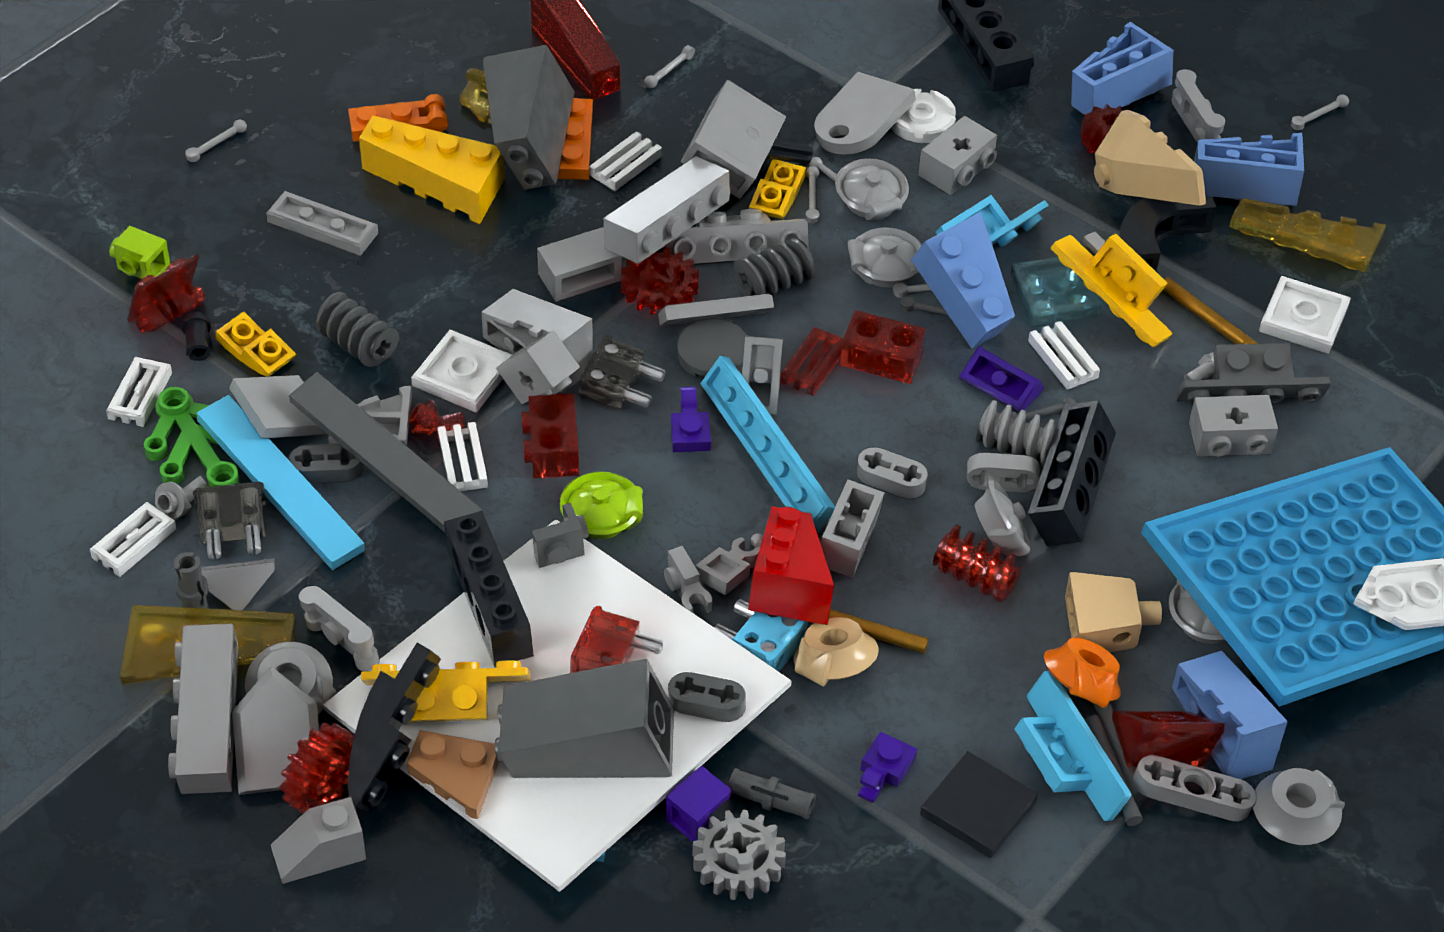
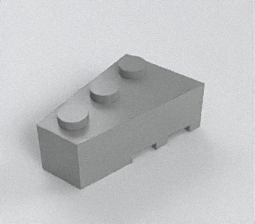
(522, 318)

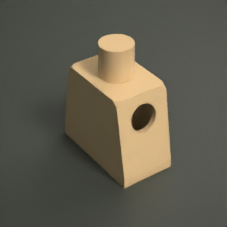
(1108, 610)

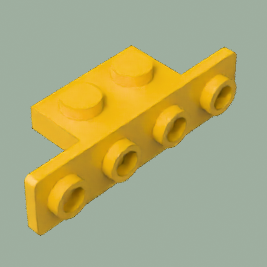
(1120, 281)
(456, 692)

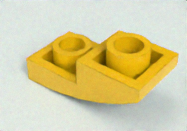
(778, 188)
(255, 348)

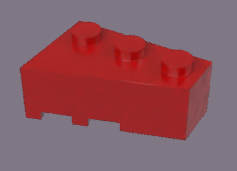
(791, 570)

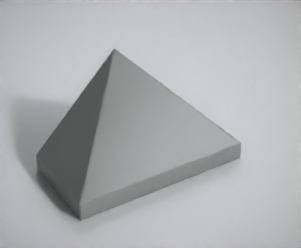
(238, 582)

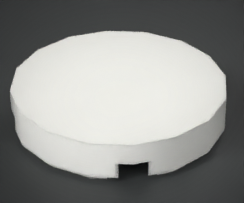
(926, 117)

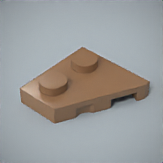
(454, 768)

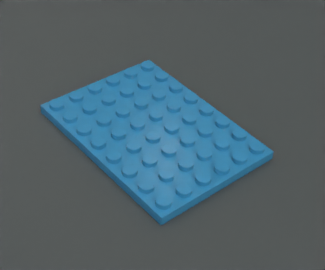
(1289, 560)

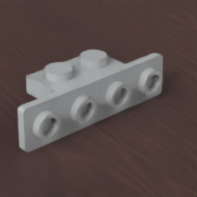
(736, 236)

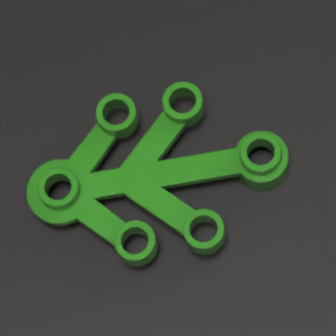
(177, 407)

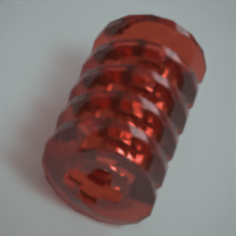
(976, 564)

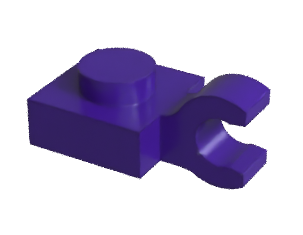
(690, 428)
(884, 762)

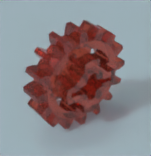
(660, 281)
(318, 768)

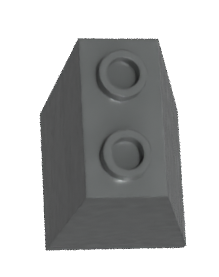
(529, 112)
(588, 725)

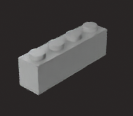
(666, 209)
(205, 709)

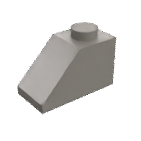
(320, 841)

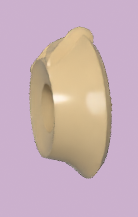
(834, 651)

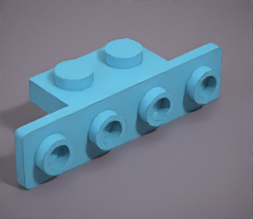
(998, 224)
(1069, 750)

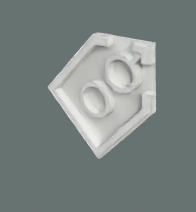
(1405, 594)

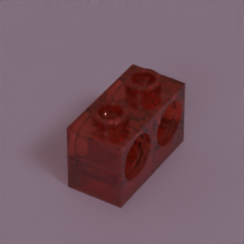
(883, 346)
(552, 435)

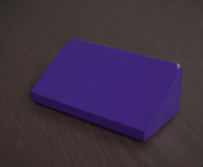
(1001, 379)

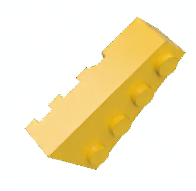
(435, 164)

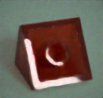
(1167, 734)

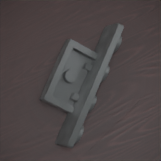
(1255, 371)

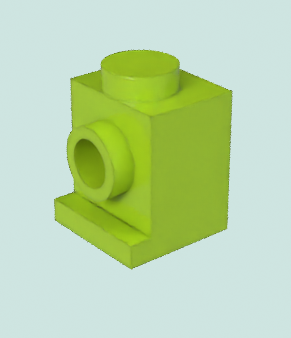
(140, 253)

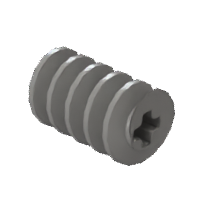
(1015, 432)

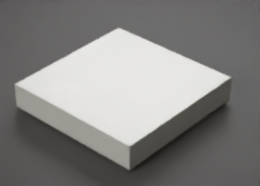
(1304, 314)
(461, 371)

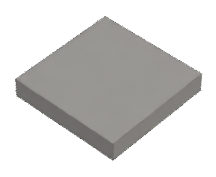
(269, 406)

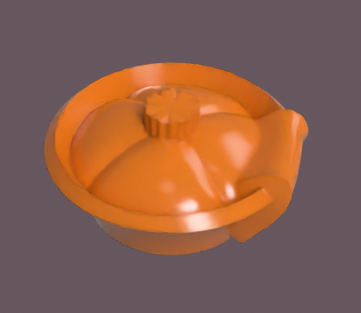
(1085, 670)

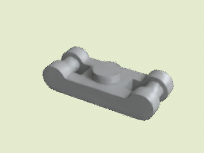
(1195, 109)
(339, 626)

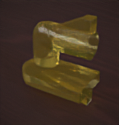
(470, 95)

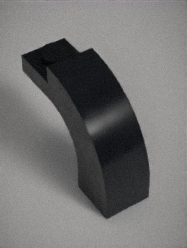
(1156, 219)

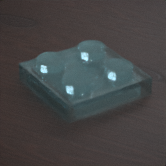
(1053, 292)

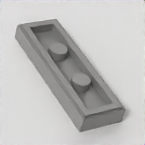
(322, 223)
(716, 309)

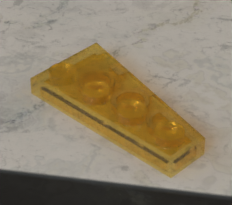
(1308, 232)
(156, 629)

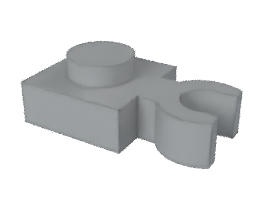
(727, 569)

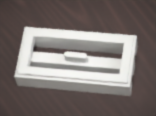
(621, 157)
(1069, 352)
(130, 412)
(458, 435)
(137, 542)

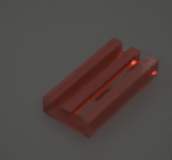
(802, 379)

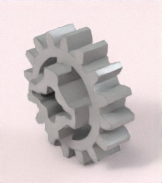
(738, 851)

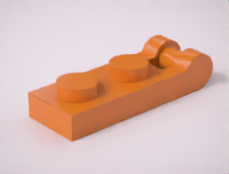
(423, 113)

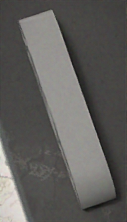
(1219, 806)

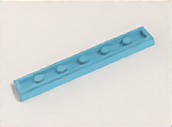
(766, 442)
(282, 483)

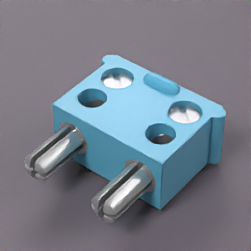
(767, 635)

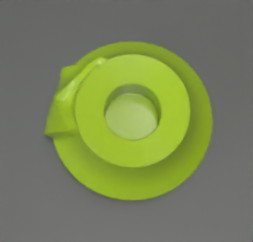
(606, 502)

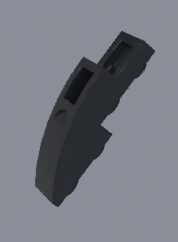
(377, 742)

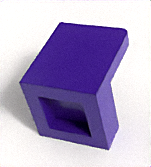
(694, 801)

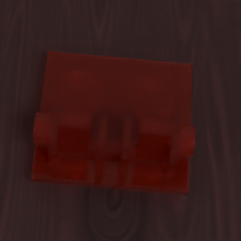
(167, 293)

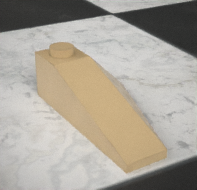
(1141, 164)

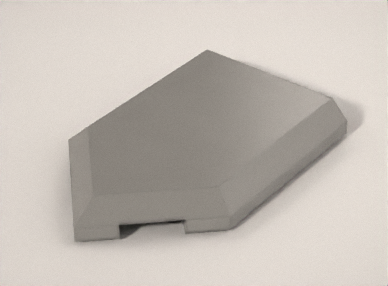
(268, 729)

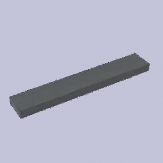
(381, 451)

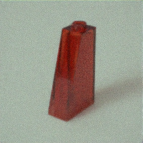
(577, 45)

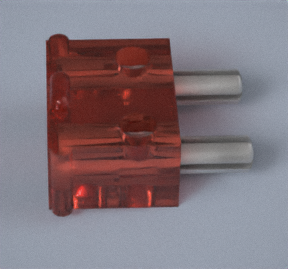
(609, 641)

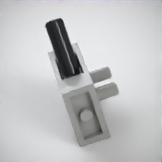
(740, 136)

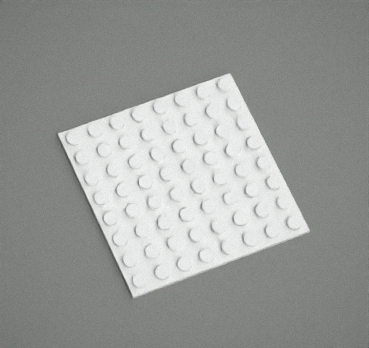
(570, 822)

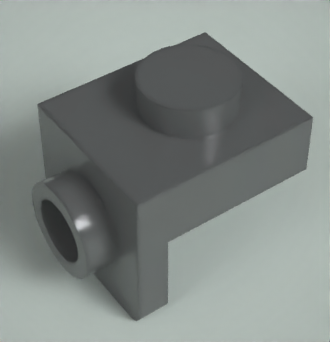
(560, 541)

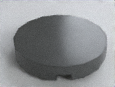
(705, 341)

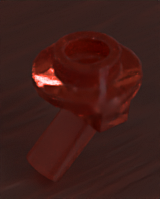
(426, 419)

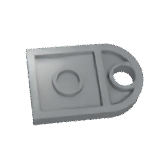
(862, 113)

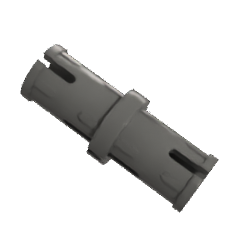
(190, 584)
(799, 801)

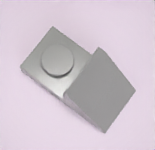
(762, 369)

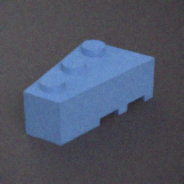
(1123, 71)
(1252, 170)
(967, 279)
(1221, 692)

